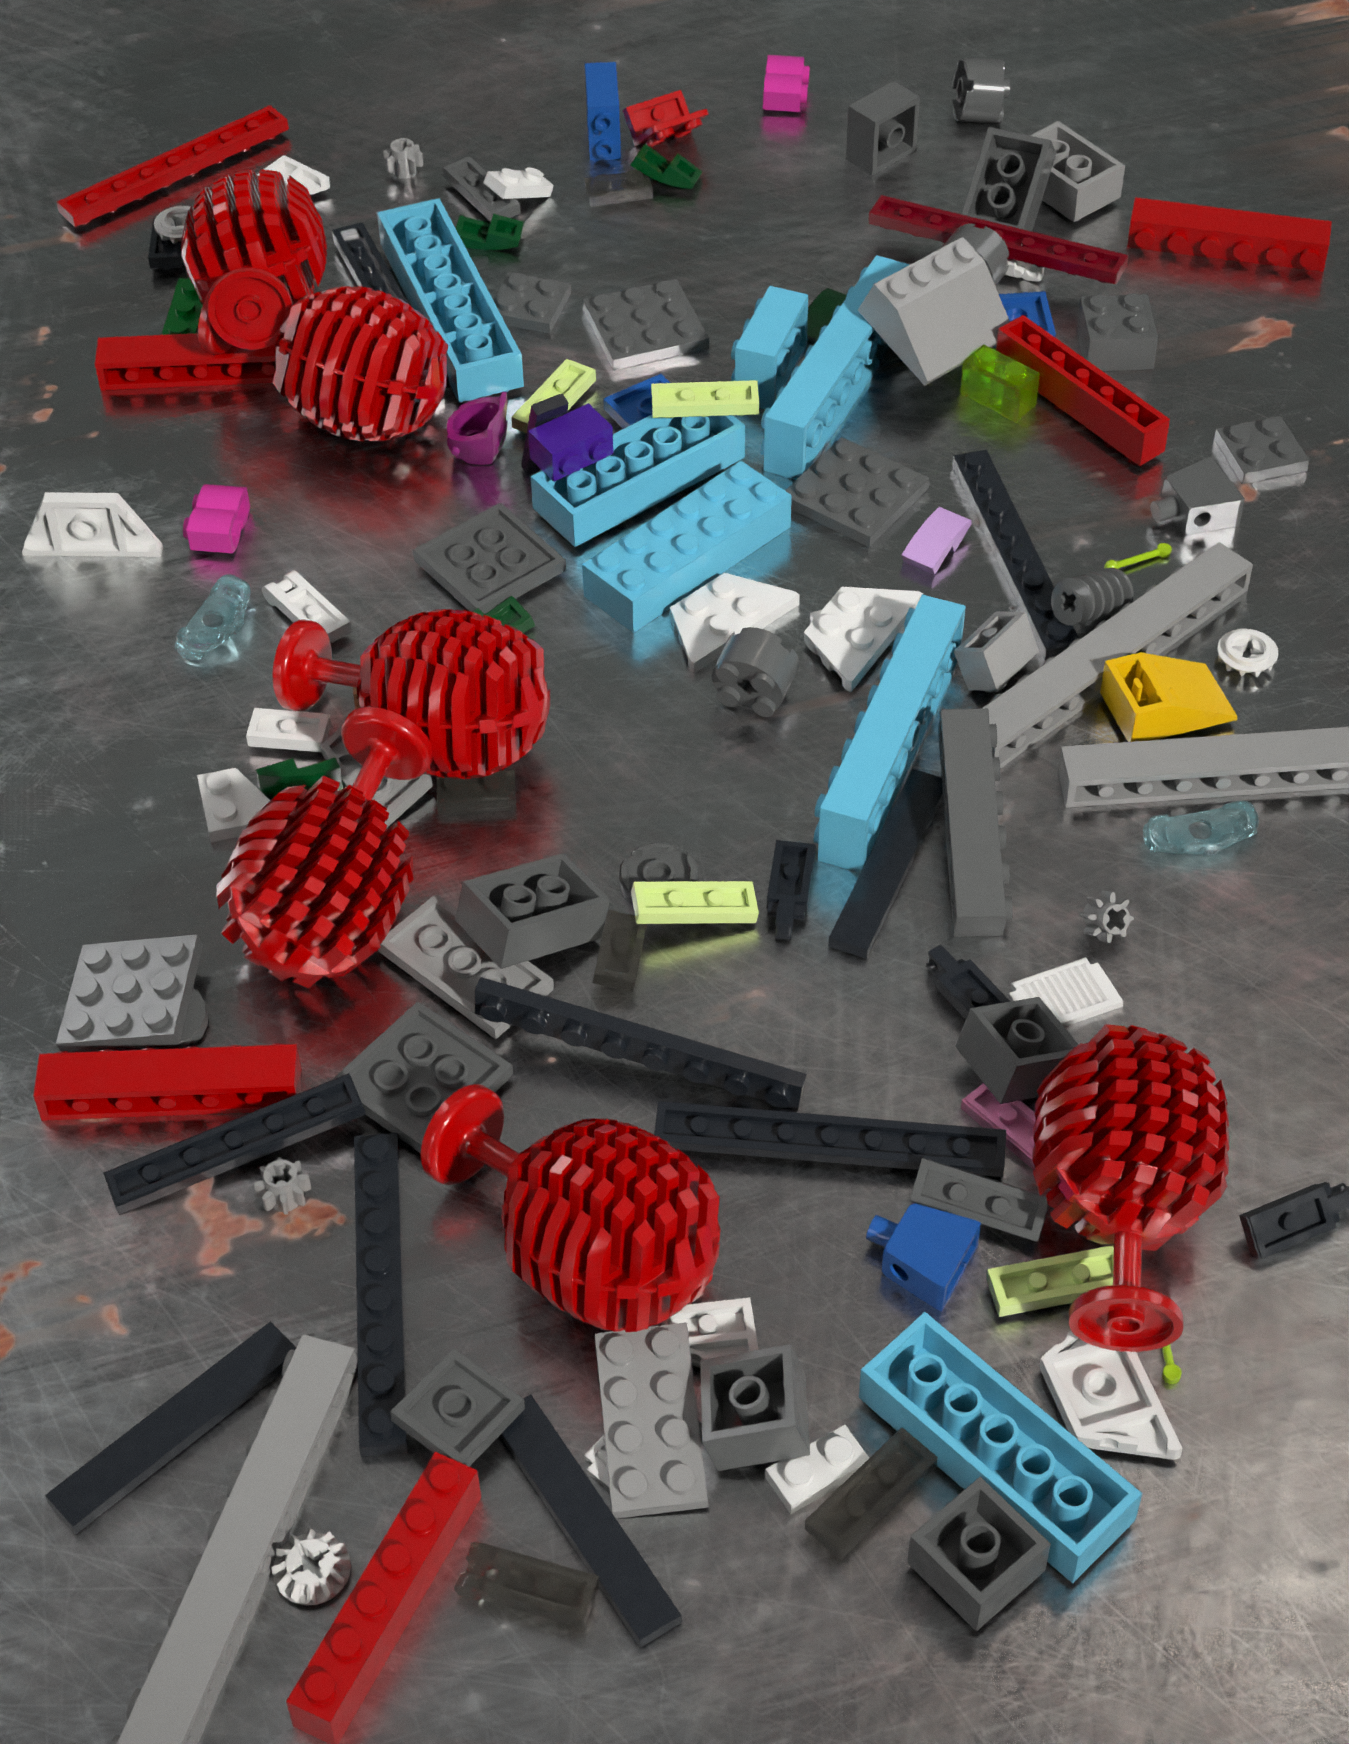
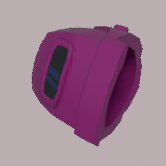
(478, 429)

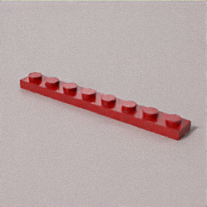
(172, 166)

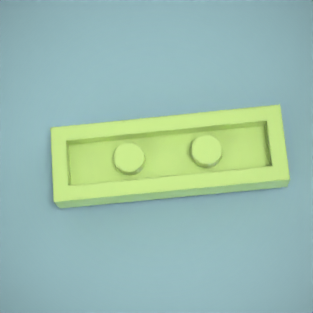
(568, 379)
(705, 399)
(694, 902)
(1049, 1280)

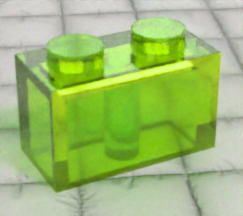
(999, 383)

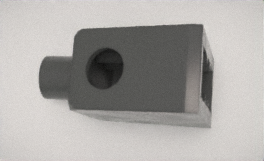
(1199, 499)

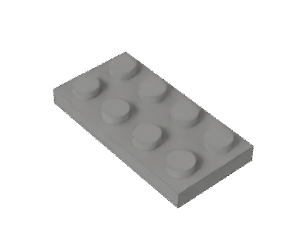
(450, 962)
(650, 1421)

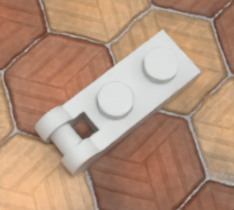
(302, 601)

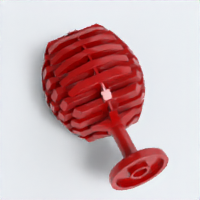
(268, 244)
(354, 362)
(446, 670)
(318, 866)
(1135, 1155)
(590, 1213)

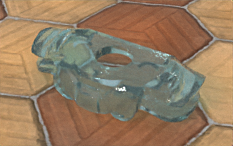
(226, 599)
(1228, 826)

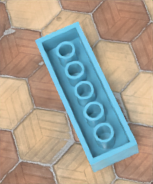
(647, 466)
(686, 546)
(997, 1433)

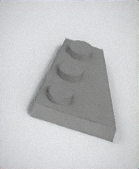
(391, 793)

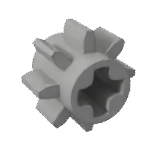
(403, 158)
(1106, 916)
(282, 1185)

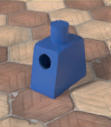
(926, 1251)

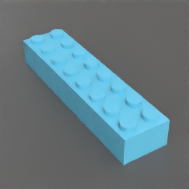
(453, 297)
(825, 382)
(888, 734)

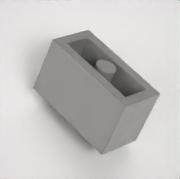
(996, 651)

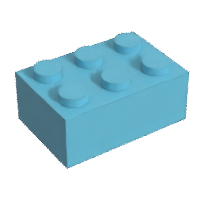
(772, 342)

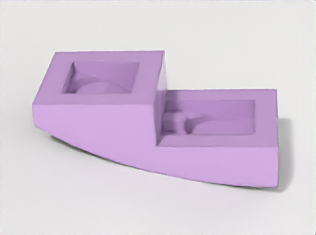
(935, 539)

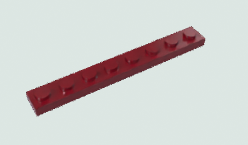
(1022, 244)

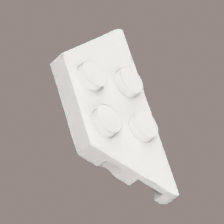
(89, 527)
(725, 607)
(858, 629)
(1108, 1400)

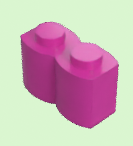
(785, 83)
(217, 518)

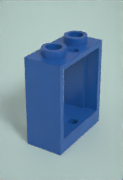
(602, 111)

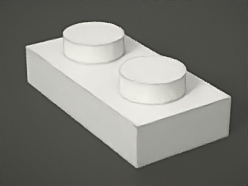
(518, 183)
(288, 729)
(810, 1477)

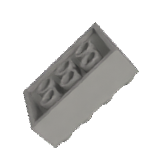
(937, 310)

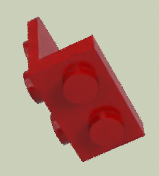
(661, 118)

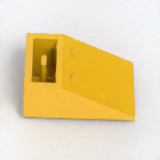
(1162, 696)

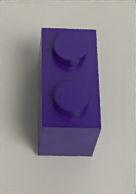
(571, 442)

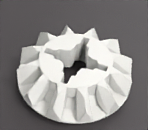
(170, 223)
(1234, 643)
(304, 1586)

